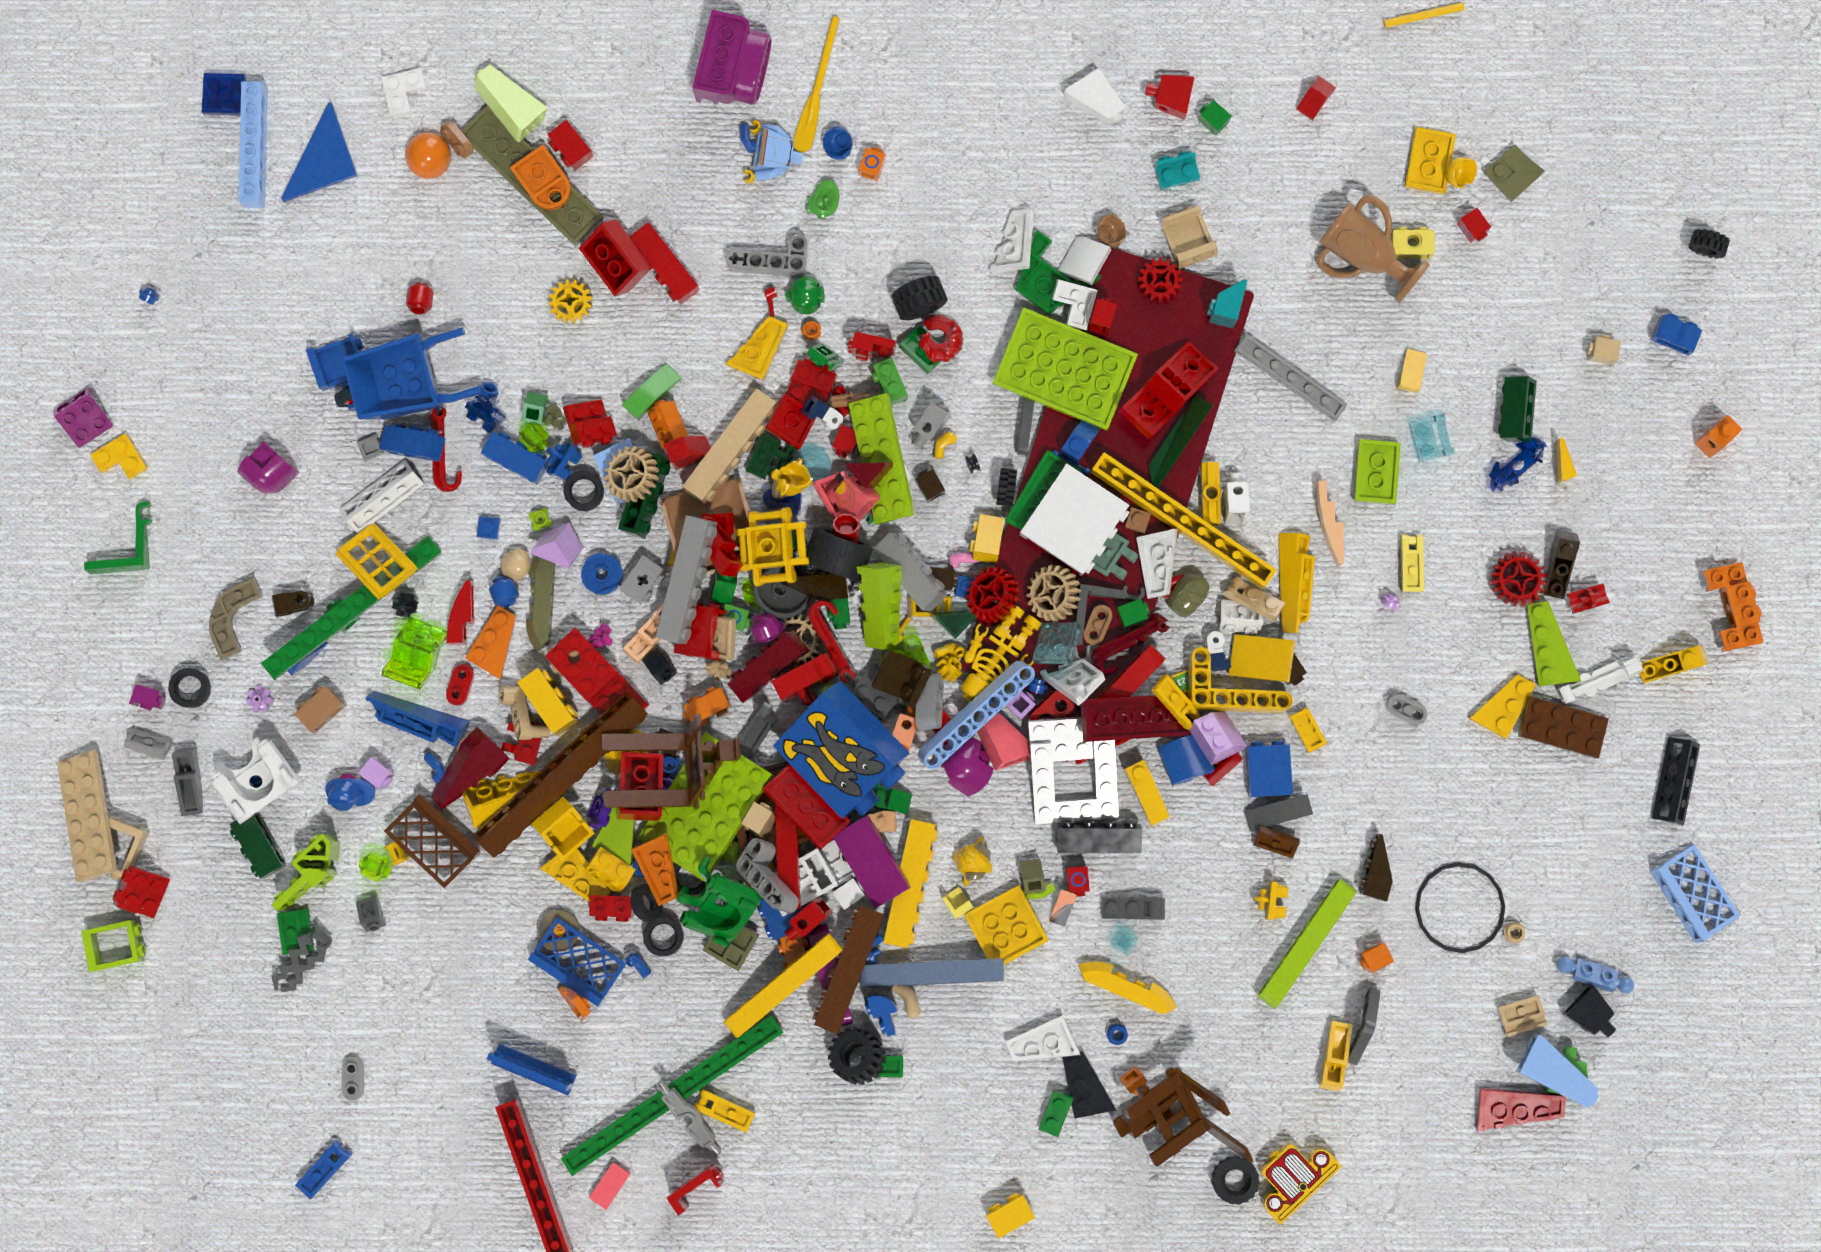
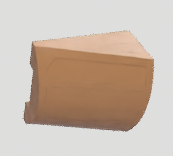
(728, 499)

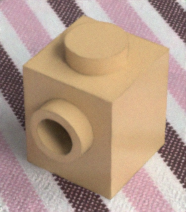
(1604, 350)

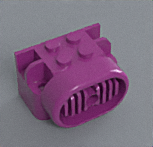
(731, 61)

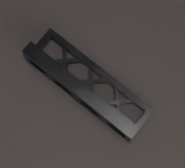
(1682, 784)

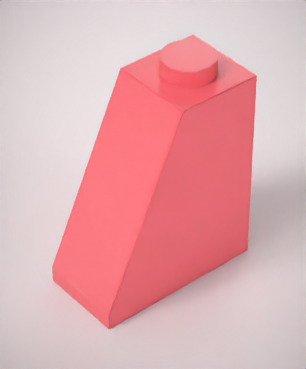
(1004, 743)

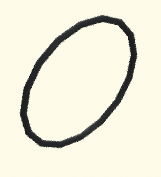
(1482, 872)

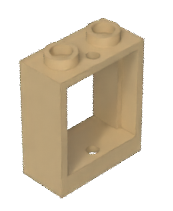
(137, 846)

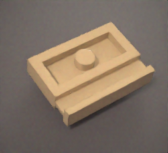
(1522, 1015)

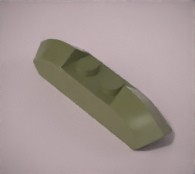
(540, 627)

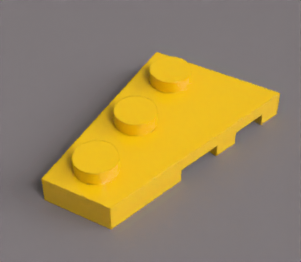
(1504, 707)
(572, 874)

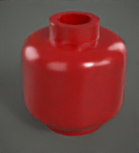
(419, 298)

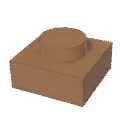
(1137, 520)

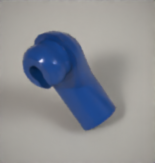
(436, 765)
(635, 960)

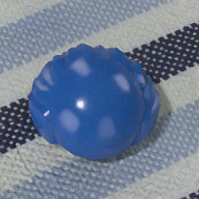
(837, 143)

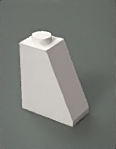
(1096, 97)

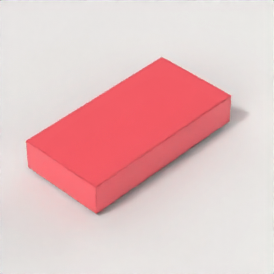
(609, 1185)

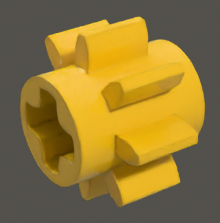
(949, 668)

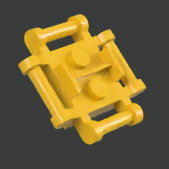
(772, 546)

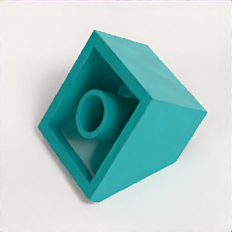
(1226, 307)

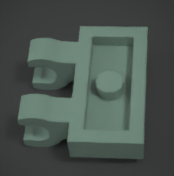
(1107, 561)

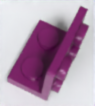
(82, 418)

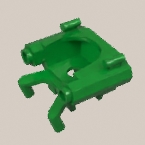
(715, 920)

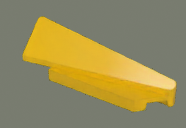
(1295, 579)

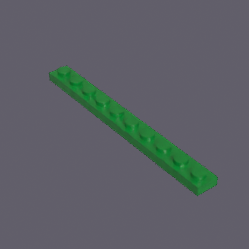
(338, 618)

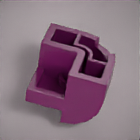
(266, 470)
(968, 767)

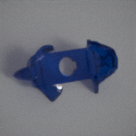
(1530, 454)

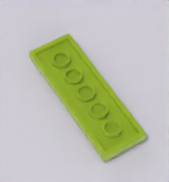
(878, 443)

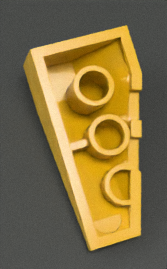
(491, 795)

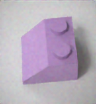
(1217, 736)

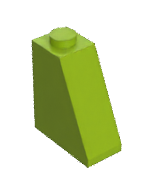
(617, 837)

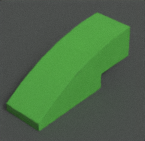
(651, 391)

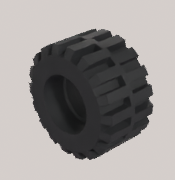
(919, 297)
(845, 1045)

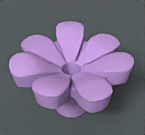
(263, 699)

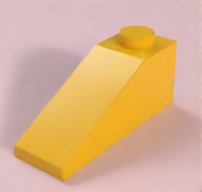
(1146, 792)

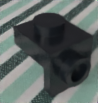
(659, 666)

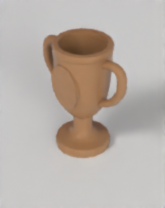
(1367, 247)

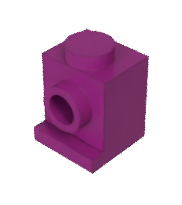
(147, 698)

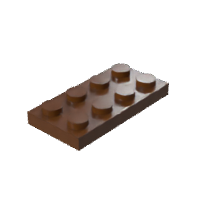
(1563, 727)

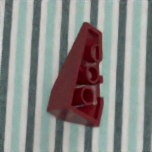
(473, 761)

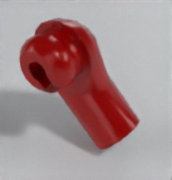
(840, 390)

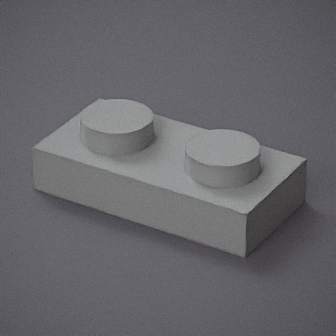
(148, 744)

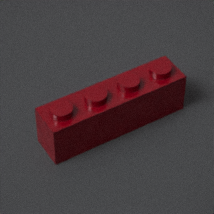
(767, 666)

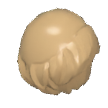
(515, 564)

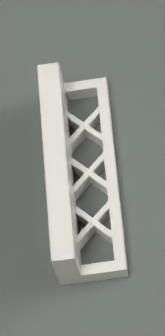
(382, 498)

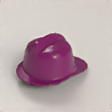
(765, 628)

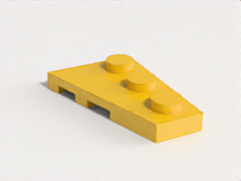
(759, 351)

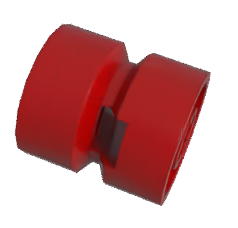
(846, 527)

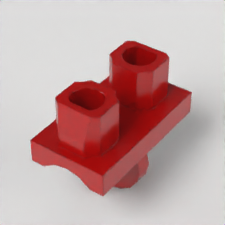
(1588, 598)

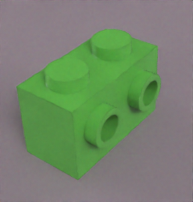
(890, 381)

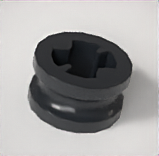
(972, 463)

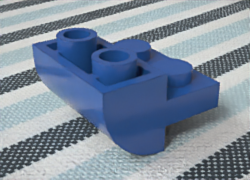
(882, 1007)

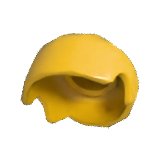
(1461, 172)

